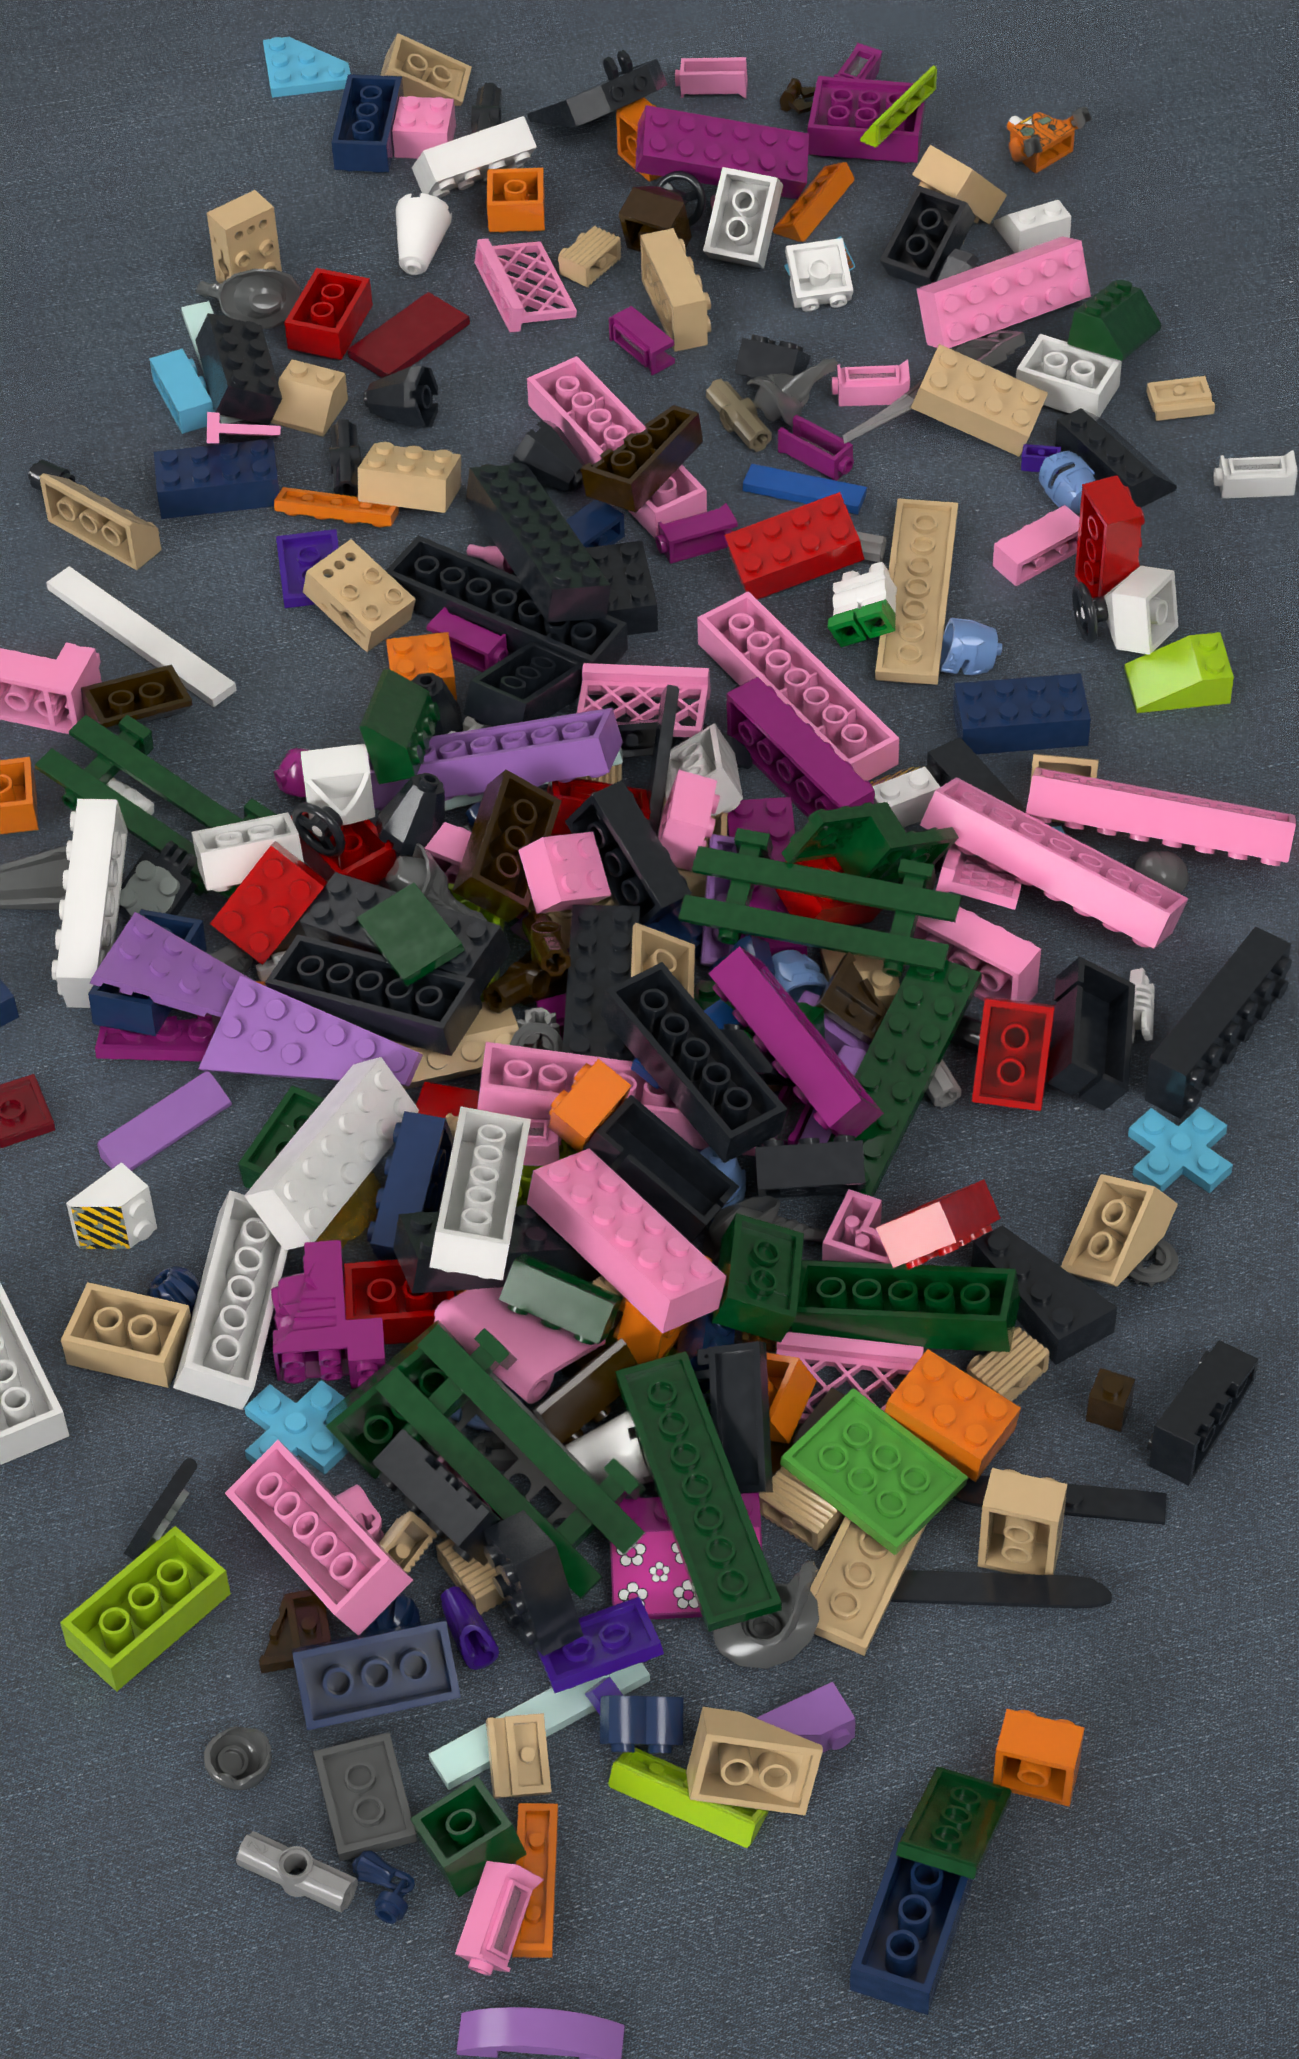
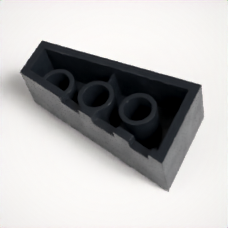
(1053, 1303)
(1201, 1412)
(438, 1494)

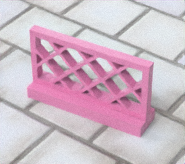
(503, 286)
(215, 428)
(645, 683)
(975, 879)
(850, 1354)

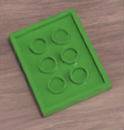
(873, 1471)

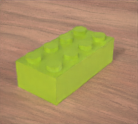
(145, 1608)

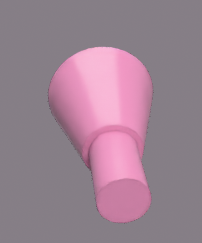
(491, 555)

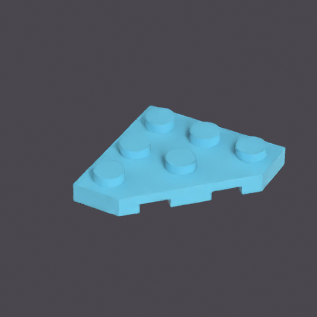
(302, 69)

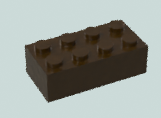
(508, 819)

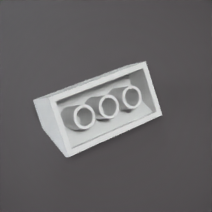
(709, 757)

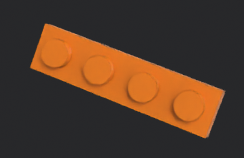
(334, 506)
(538, 1834)

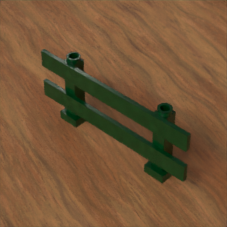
(129, 754)
(754, 867)
(471, 1378)

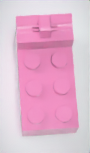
(46, 690)

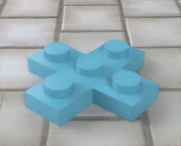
(1180, 1150)
(297, 1425)

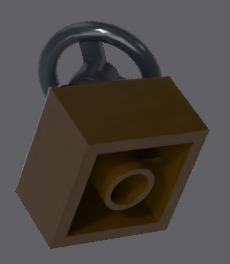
(661, 208)

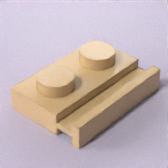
(1180, 398)
(518, 1756)

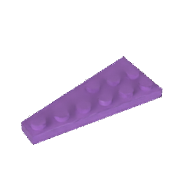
(166, 969)
(290, 1039)

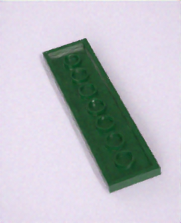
(907, 1056)
(698, 1492)

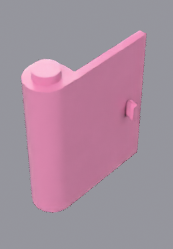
(537, 1347)

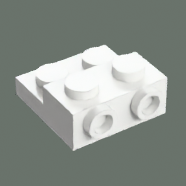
(819, 274)

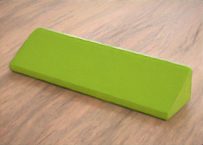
(901, 109)
(666, 1789)

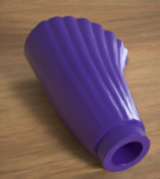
(468, 1629)

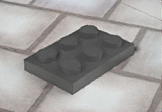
(364, 1796)

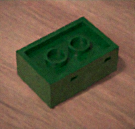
(277, 1132)
(761, 1277)

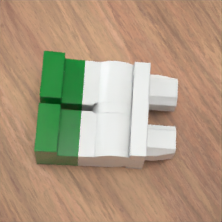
(861, 602)

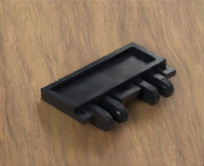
(740, 1410)

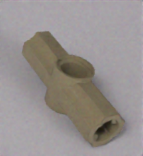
(738, 415)

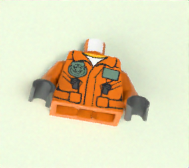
(1042, 139)

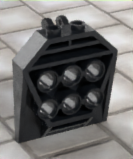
(606, 97)

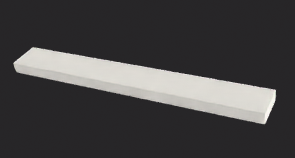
(141, 635)

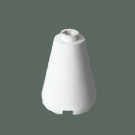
(420, 230)
(610, 1441)

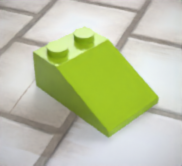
(1182, 675)

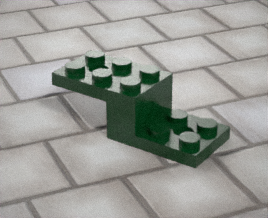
(866, 841)

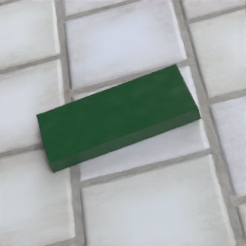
(954, 1822)

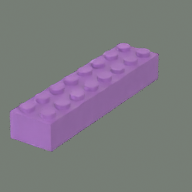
(532, 749)

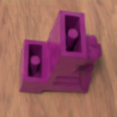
(313, 1327)

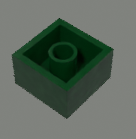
(465, 1833)

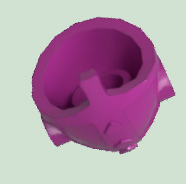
(290, 774)

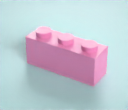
(1037, 546)

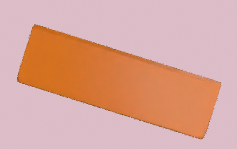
(815, 202)

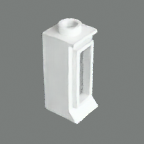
(1256, 476)

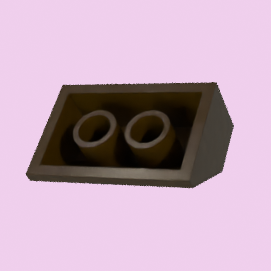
(140, 695)
(585, 1394)

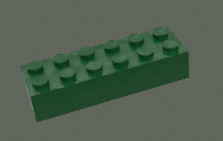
(909, 1306)

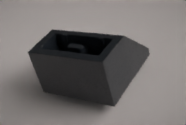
(763, 357)

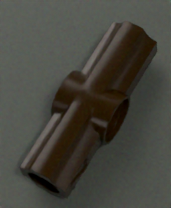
(546, 943)
(518, 984)

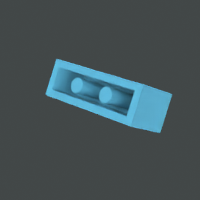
(182, 389)

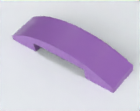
(539, 2032)

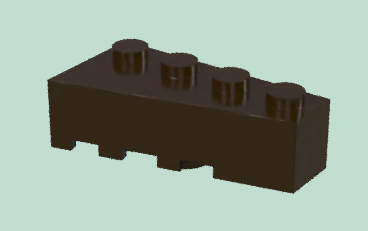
(644, 460)

